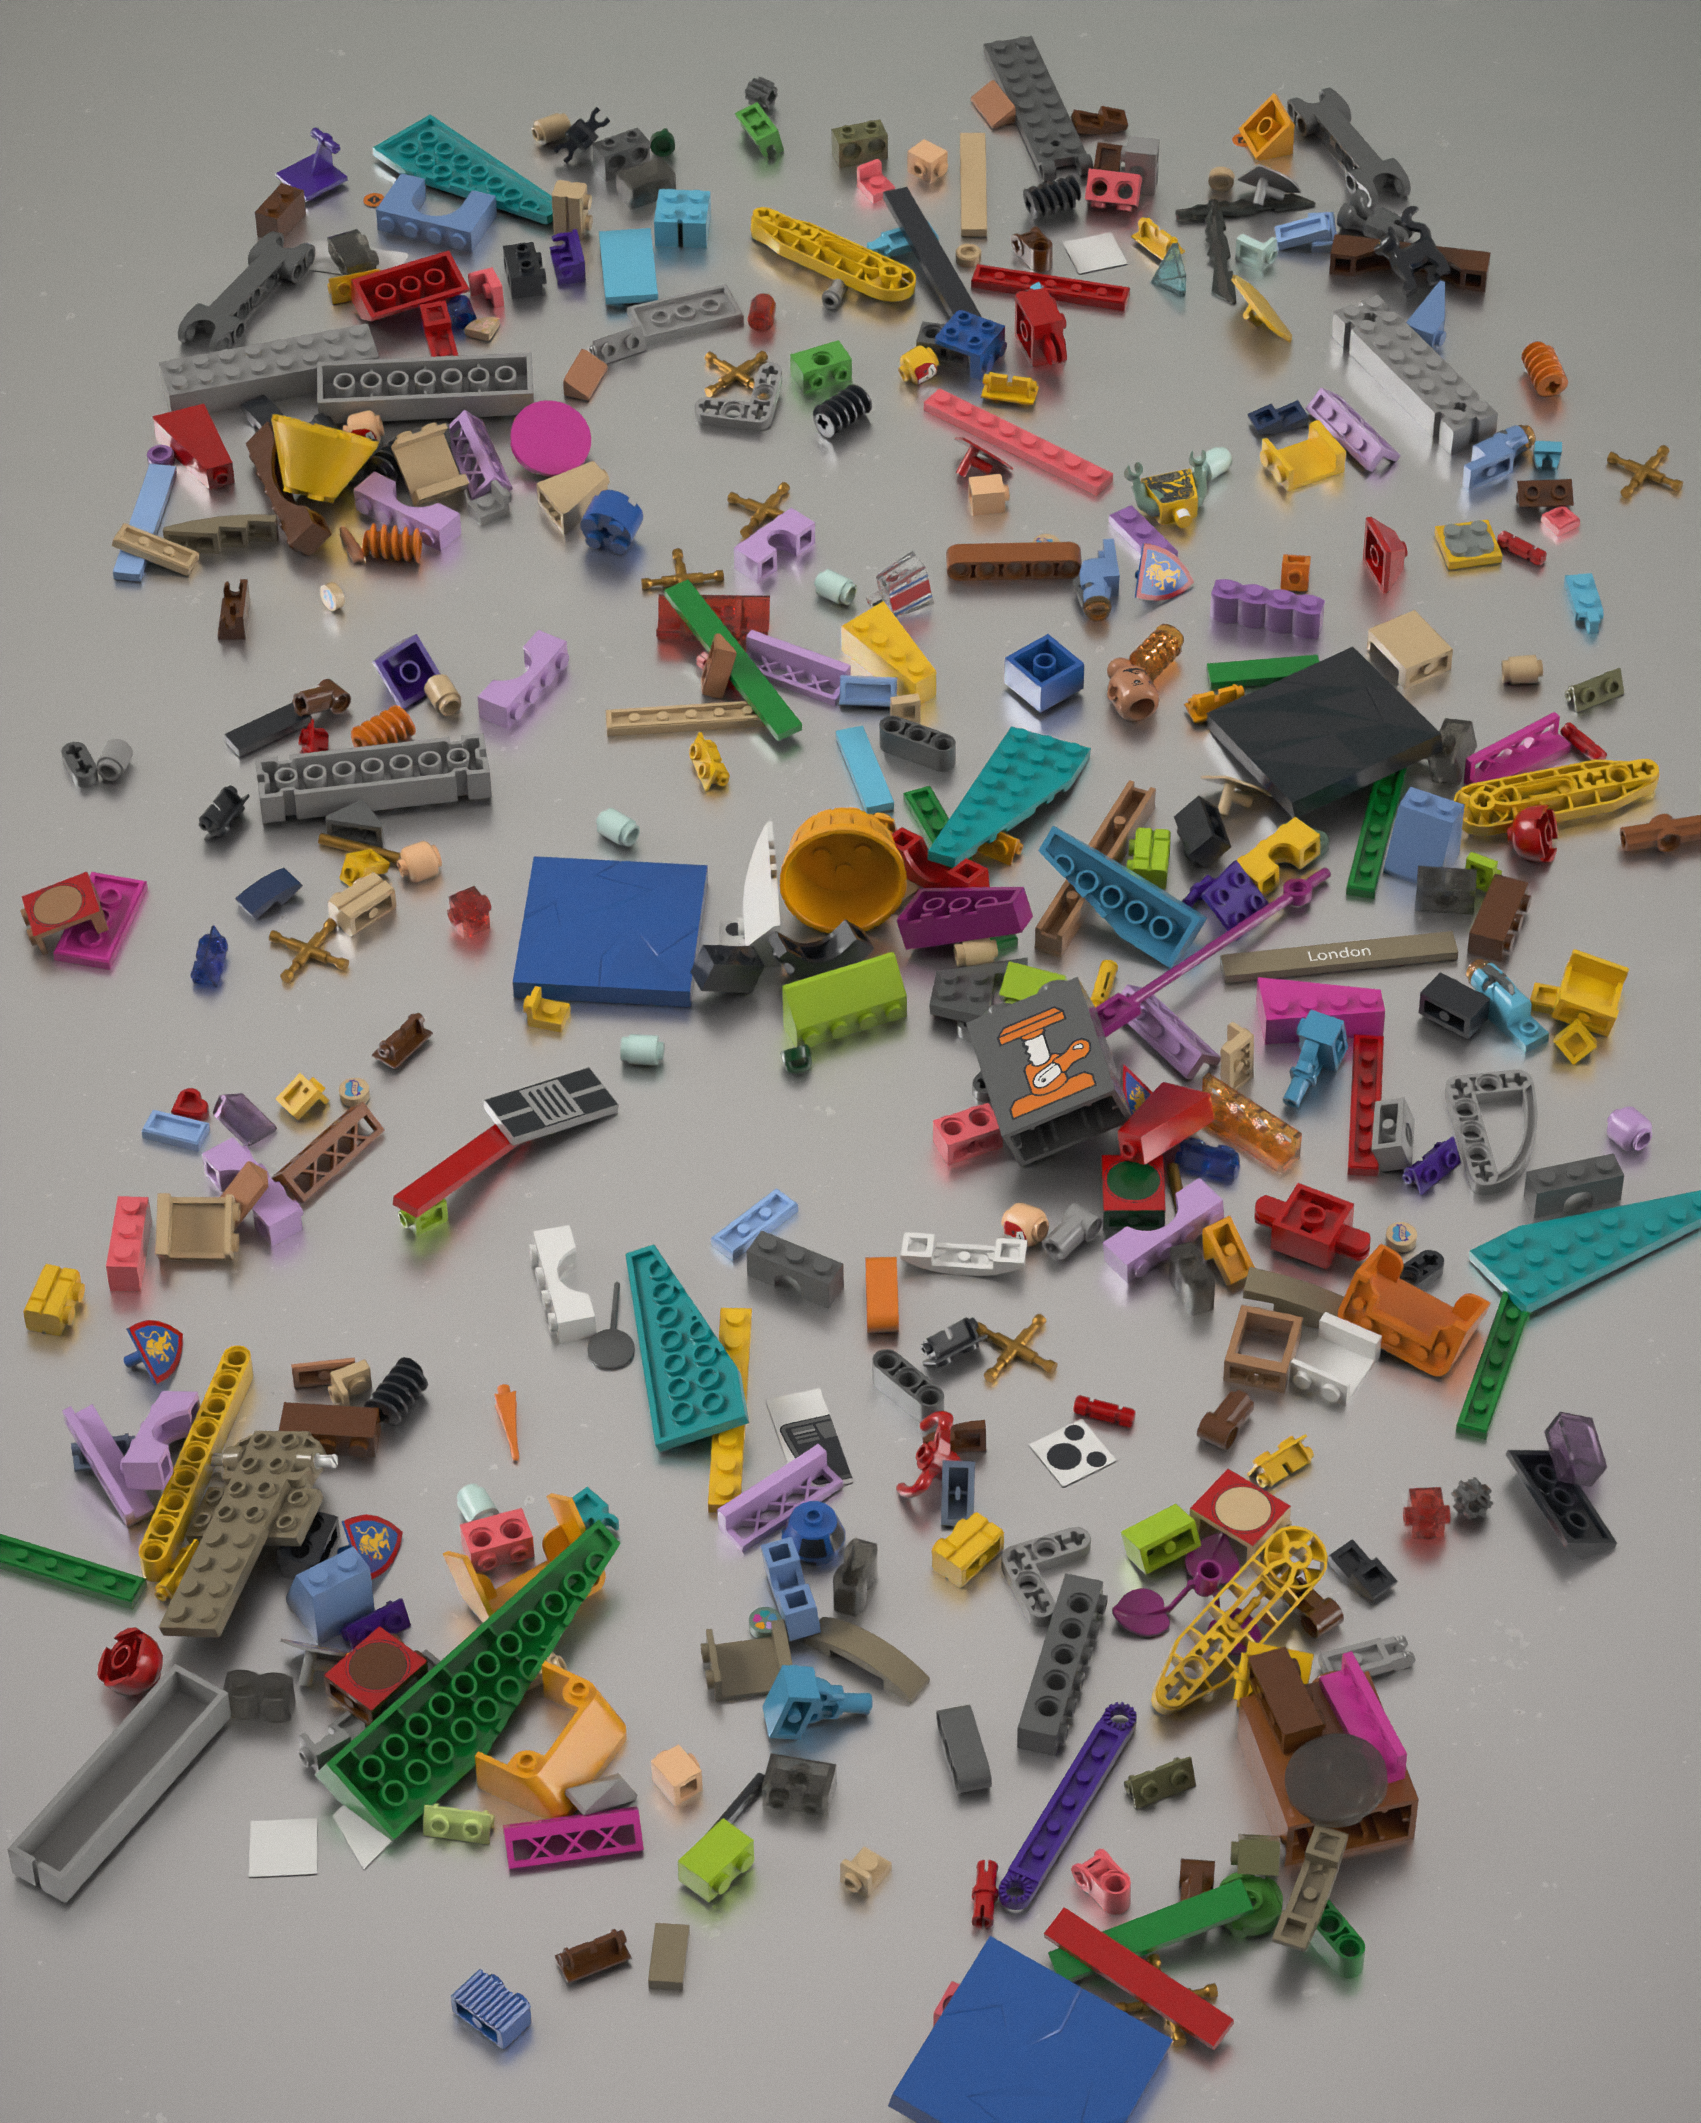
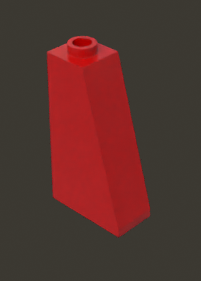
(196, 444)
(1164, 1121)

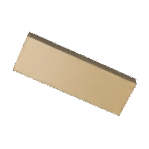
(155, 549)

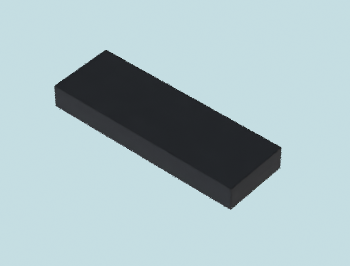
(265, 730)

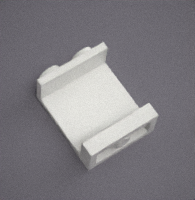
(1336, 1360)

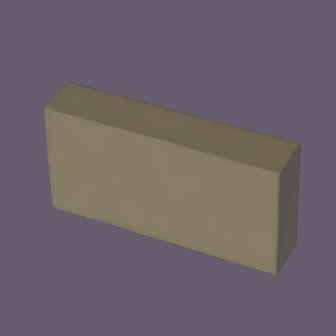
(669, 1956)

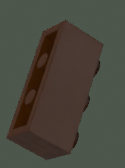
(1499, 918)
(338, 1428)
(1284, 1699)

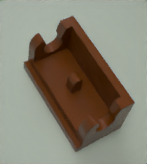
(234, 612)

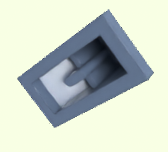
(957, 1491)

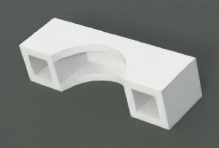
(571, 1310)

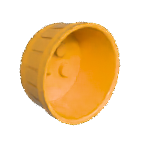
(842, 869)

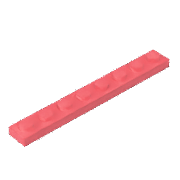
(1018, 442)

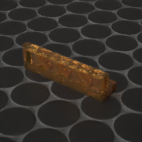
(1246, 1129)

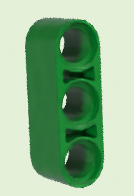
(1339, 1942)

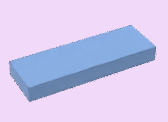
(763, 1216)

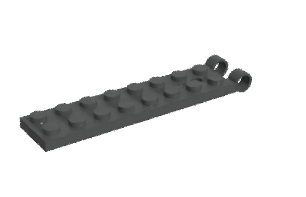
(1038, 107)

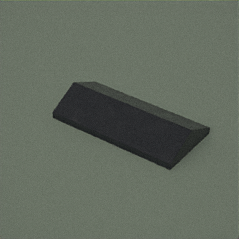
(1562, 1504)

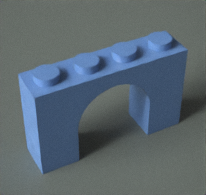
(458, 230)

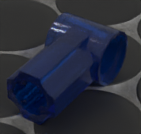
(461, 311)

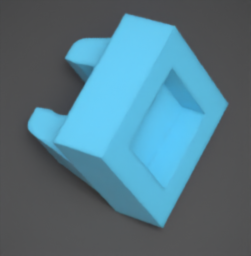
(1547, 451)

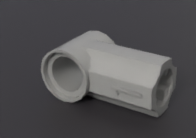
(1076, 1226)

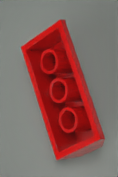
(407, 286)

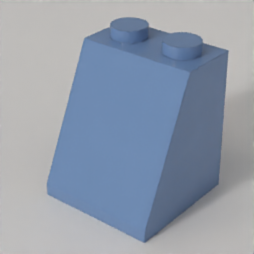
(1424, 834)
(332, 1594)

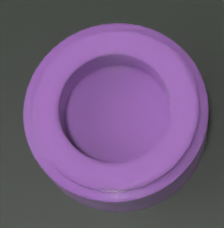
(161, 455)

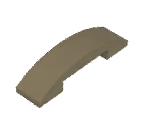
(871, 1653)
(1311, 1889)

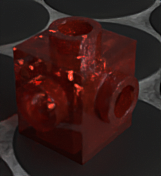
(469, 912)
(1426, 1513)

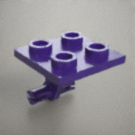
(316, 172)
(1229, 896)

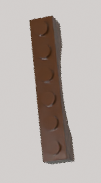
(1356, 256)
(302, 526)

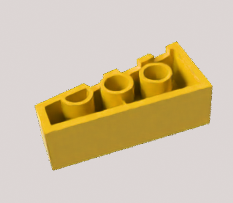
(887, 650)

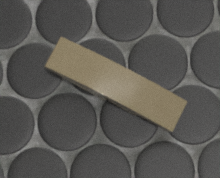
(223, 531)
(1291, 1295)

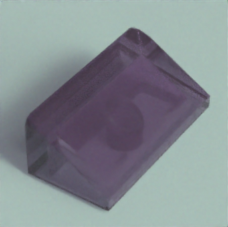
(243, 1118)

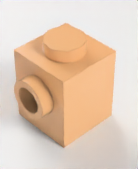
(927, 161)
(987, 494)
(677, 1774)

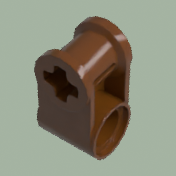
(1034, 249)

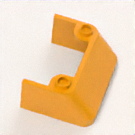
(478, 1589)
(575, 1757)

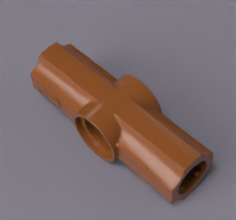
(1661, 833)

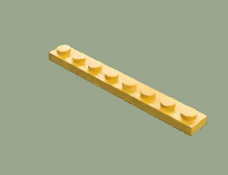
(728, 1446)

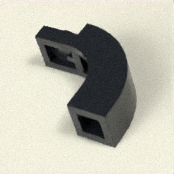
(839, 949)

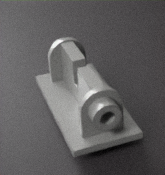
(619, 345)

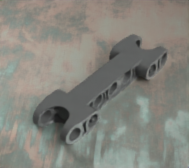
(1332, 126)
(226, 316)

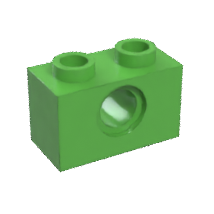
(821, 366)

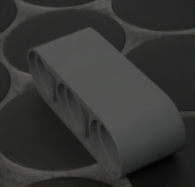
(917, 743)
(906, 1385)
(963, 1748)

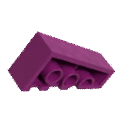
(962, 915)

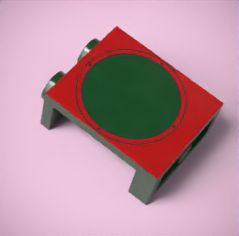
(1132, 1194)

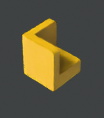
(1575, 1041)

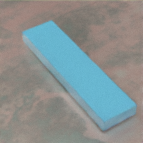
(864, 769)

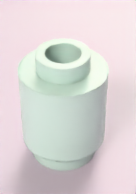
(1216, 463)
(835, 587)
(617, 827)
(642, 1049)
(475, 1503)

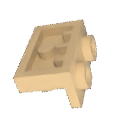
(1237, 1057)

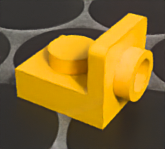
(362, 864)
(544, 1012)
(301, 1095)

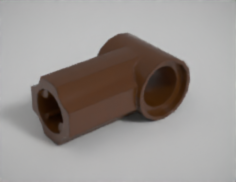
(322, 698)
(1223, 1425)
(1316, 1613)
(1195, 1877)

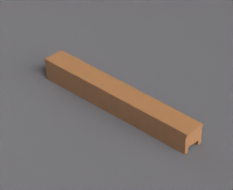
(1112, 838)

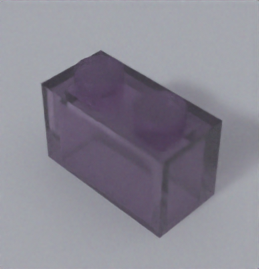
(1575, 1449)

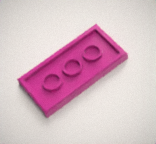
(120, 902)

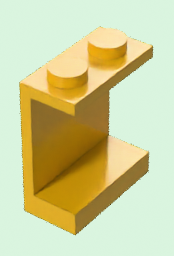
(1305, 461)

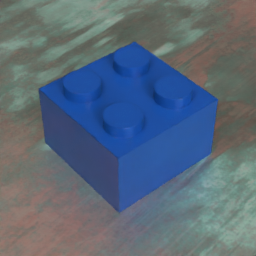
(1044, 673)

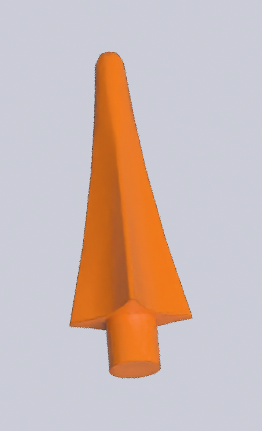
(506, 1409)

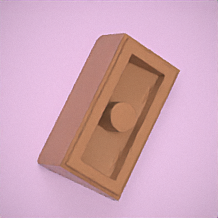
(994, 105)
(584, 376)
(717, 667)
(247, 1188)
(317, 1372)

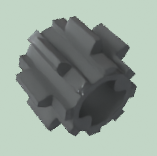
(761, 91)
(1472, 1498)

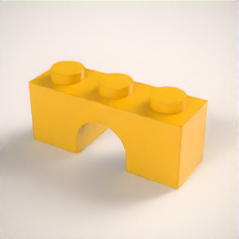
(1291, 843)

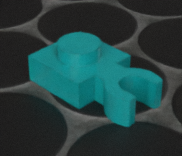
(592, 1508)

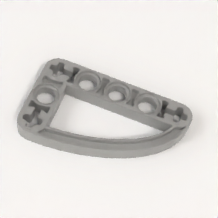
(1474, 1095)

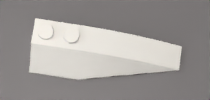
(761, 899)

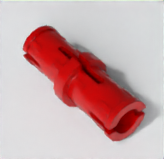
(985, 1894)

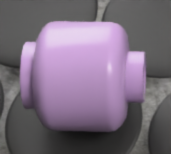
(1629, 1129)

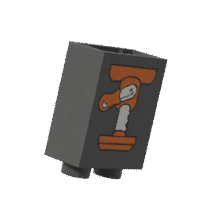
(1048, 1070)

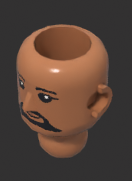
(1131, 690)

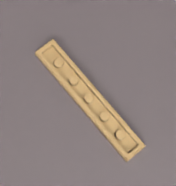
(973, 185)
(681, 718)

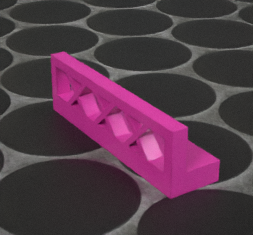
(1530, 756)
(1362, 1713)
(570, 1824)

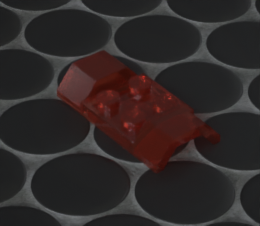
(736, 612)

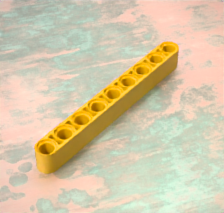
(193, 1466)

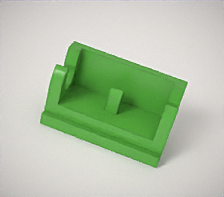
(760, 128)

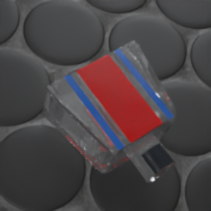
(903, 586)

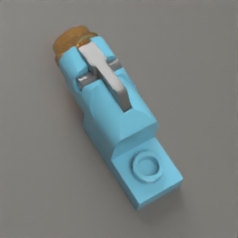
(1508, 1005)

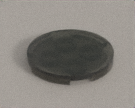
(1336, 1779)

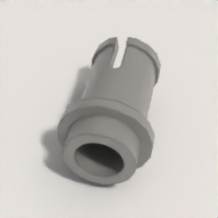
(833, 296)

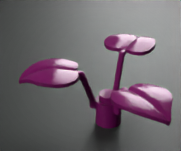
(1210, 1566)

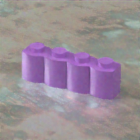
(1268, 609)

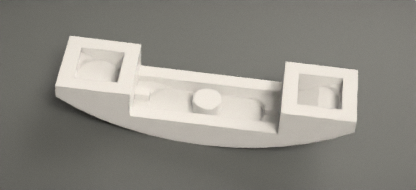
(963, 1259)

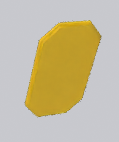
(1262, 308)

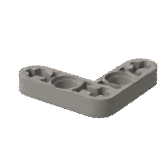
(748, 410)
(1033, 1564)

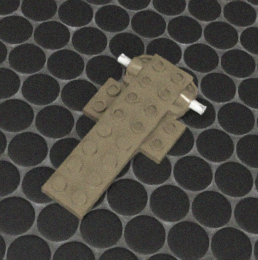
(262, 1504)

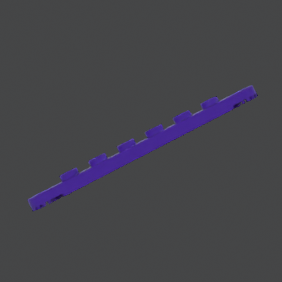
(1067, 1806)

